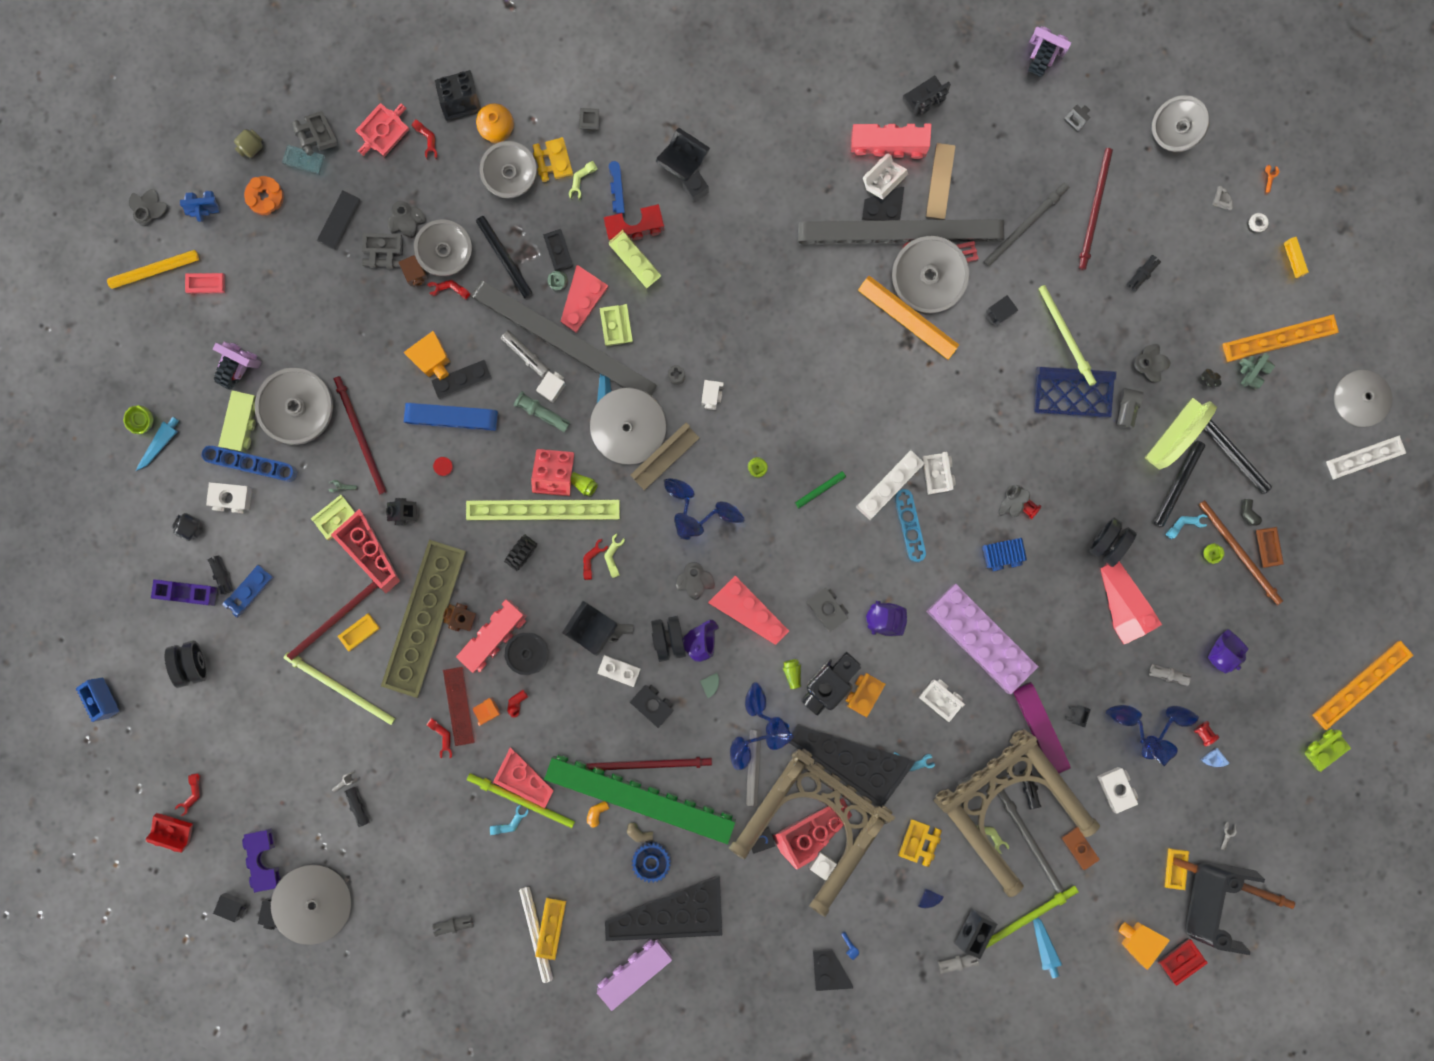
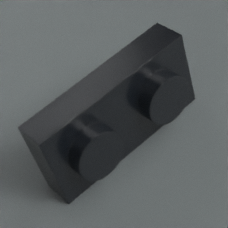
(558, 250)

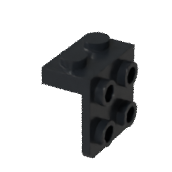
(683, 155)
(590, 628)

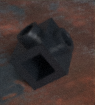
(401, 511)

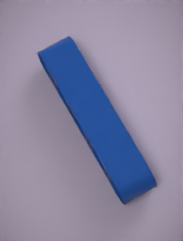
(450, 416)
(240, 463)

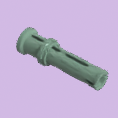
(534, 407)

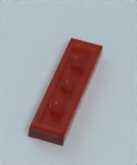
(458, 706)

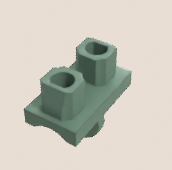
(1252, 378)

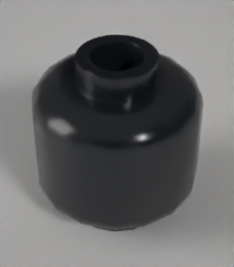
(186, 526)

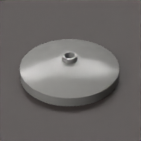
(948, 269)
(276, 406)
(643, 416)
(300, 888)

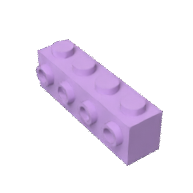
(634, 974)

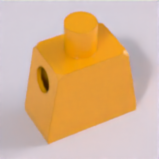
(429, 356)
(1143, 943)

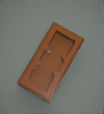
(1269, 547)
(1080, 848)

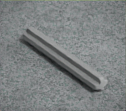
(753, 770)

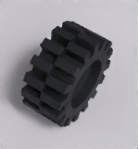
(520, 552)

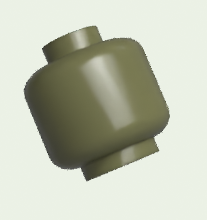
(248, 143)

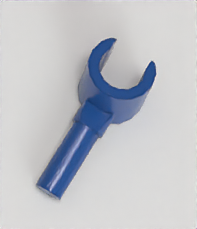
(853, 952)

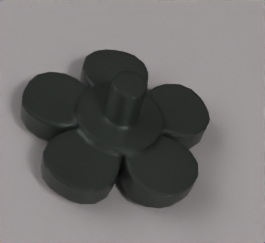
(1212, 379)

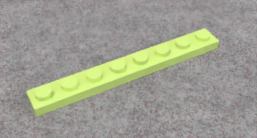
(543, 510)

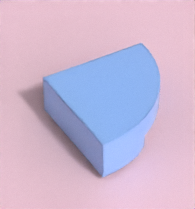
(1215, 759)

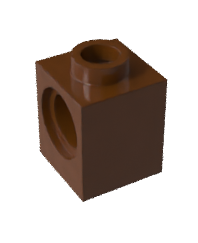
(413, 271)

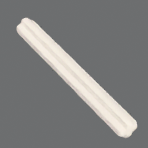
(534, 929)

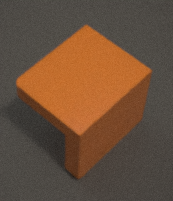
(486, 711)

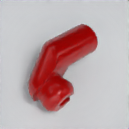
(514, 703)

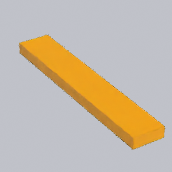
(908, 317)
(1280, 338)
(1362, 685)

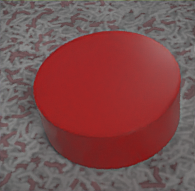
(443, 466)

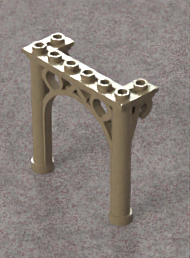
(950, 802)
(854, 850)

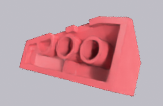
(1128, 606)
(808, 836)

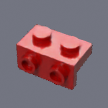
(170, 833)

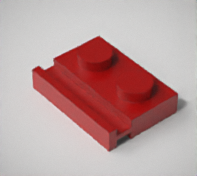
(1182, 962)

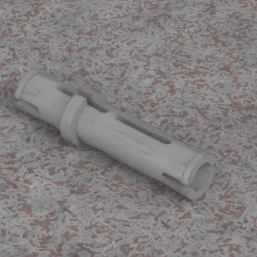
(540, 368)

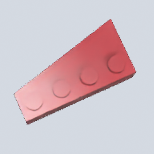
(891, 139)
(364, 547)
(748, 610)
(492, 636)

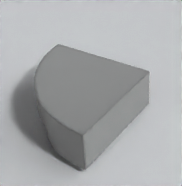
(1223, 199)

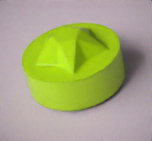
(757, 467)
(1213, 553)

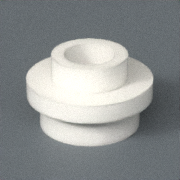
(1260, 217)

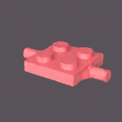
(382, 129)

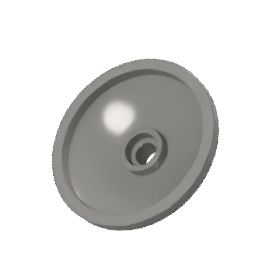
(1173, 116)
(503, 158)
(438, 236)
(1352, 402)

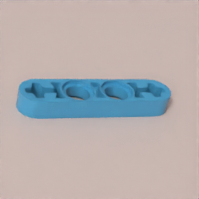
(912, 525)

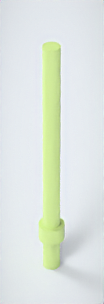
(1083, 366)

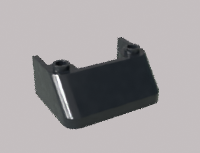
(1207, 904)

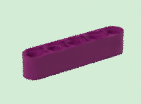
(1041, 726)

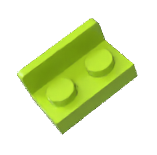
(1327, 750)

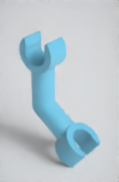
(1174, 530)
(921, 763)
(498, 829)

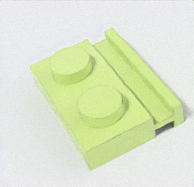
(616, 325)
(333, 516)

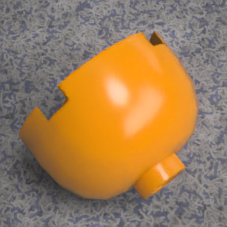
(494, 122)

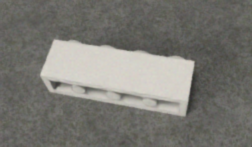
(890, 485)

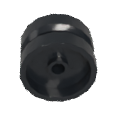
(1113, 542)
(667, 639)
(516, 649)
(185, 664)

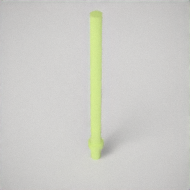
(297, 662)

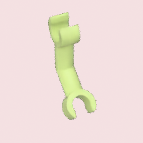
(588, 169)
(609, 556)
(996, 838)

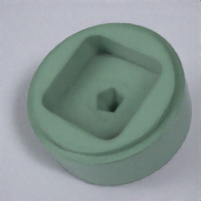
(557, 280)

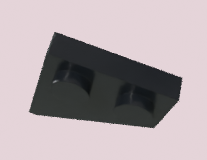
(884, 209)
(829, 972)

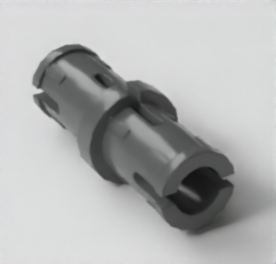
(453, 925)

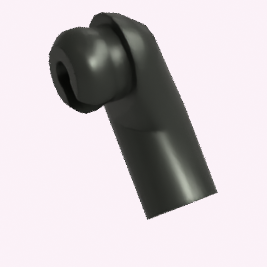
(1248, 514)

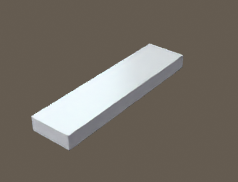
(1366, 457)

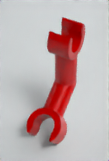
(418, 126)
(449, 284)
(587, 571)
(434, 725)
(194, 780)

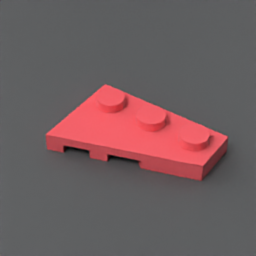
(582, 298)
(523, 780)

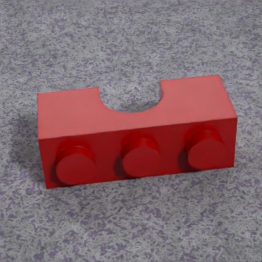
(650, 224)

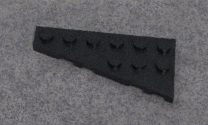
(864, 768)
(679, 915)

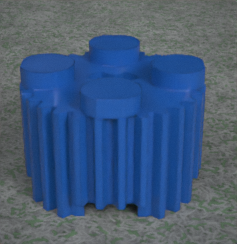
(649, 872)

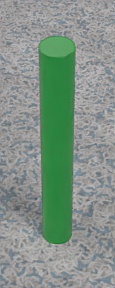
(819, 490)

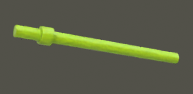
(485, 784)
(1059, 899)

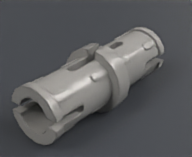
(1170, 675)
(958, 963)

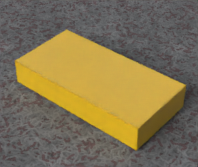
(1296, 257)
(358, 632)
(1175, 875)

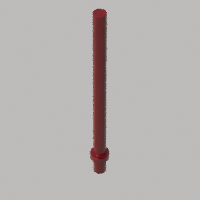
(1085, 254)
(342, 391)
(333, 620)
(698, 762)

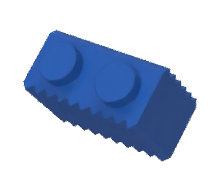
(1004, 553)
(97, 699)

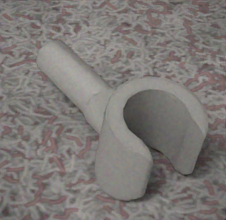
(346, 781)
(1229, 833)

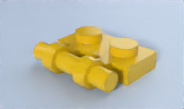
(558, 158)
(914, 841)

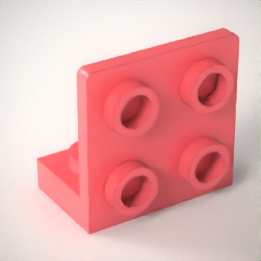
(552, 472)

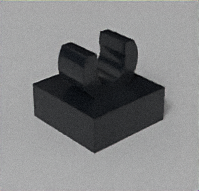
(1081, 715)

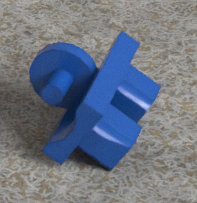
(200, 207)

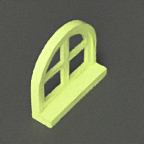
(1181, 433)

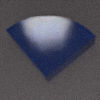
(929, 899)

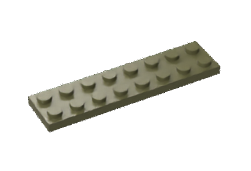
(423, 618)

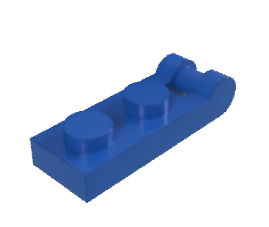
(616, 188)
(248, 590)

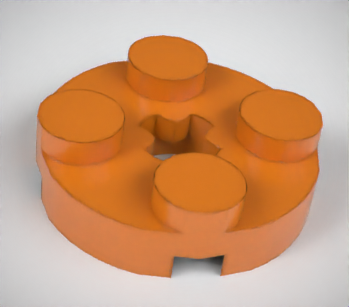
(256, 187)

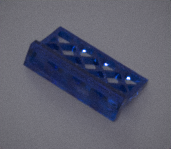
(1074, 374)

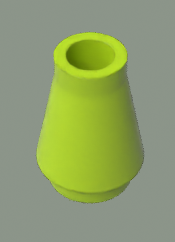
(584, 484)
(793, 673)

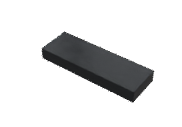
(338, 219)

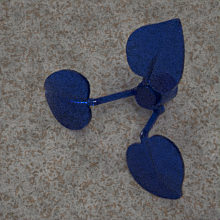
(687, 525)
(777, 730)
(1154, 747)

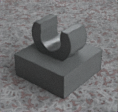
(1078, 117)
(589, 118)

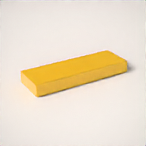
(550, 929)

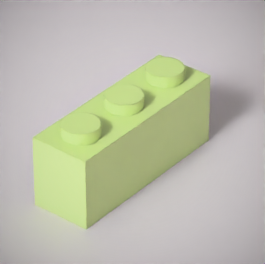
(634, 259)
(238, 422)

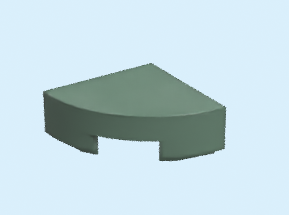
(710, 684)

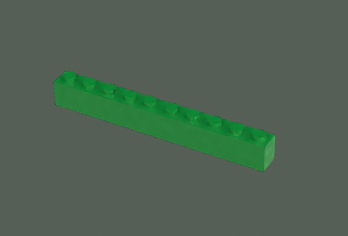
(640, 799)

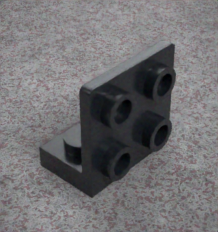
(457, 95)
(926, 95)

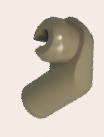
(637, 835)

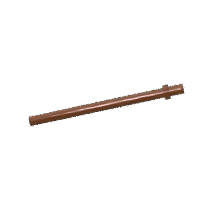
(1271, 592)
(1279, 900)

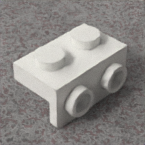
(884, 177)
(938, 473)
(942, 700)

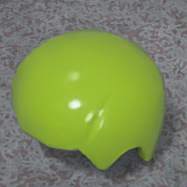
(138, 419)

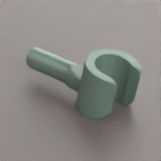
(341, 486)

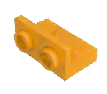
(865, 694)

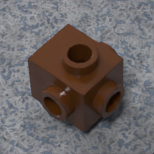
(458, 617)

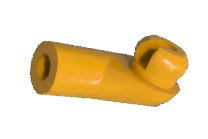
(594, 813)

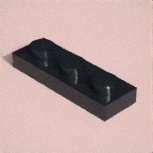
(462, 379)

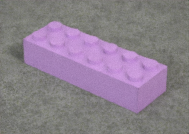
(982, 639)

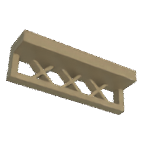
(665, 456)

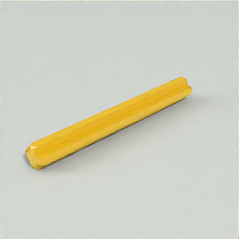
(152, 269)

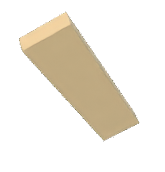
(940, 181)

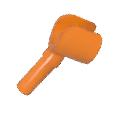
(1270, 176)

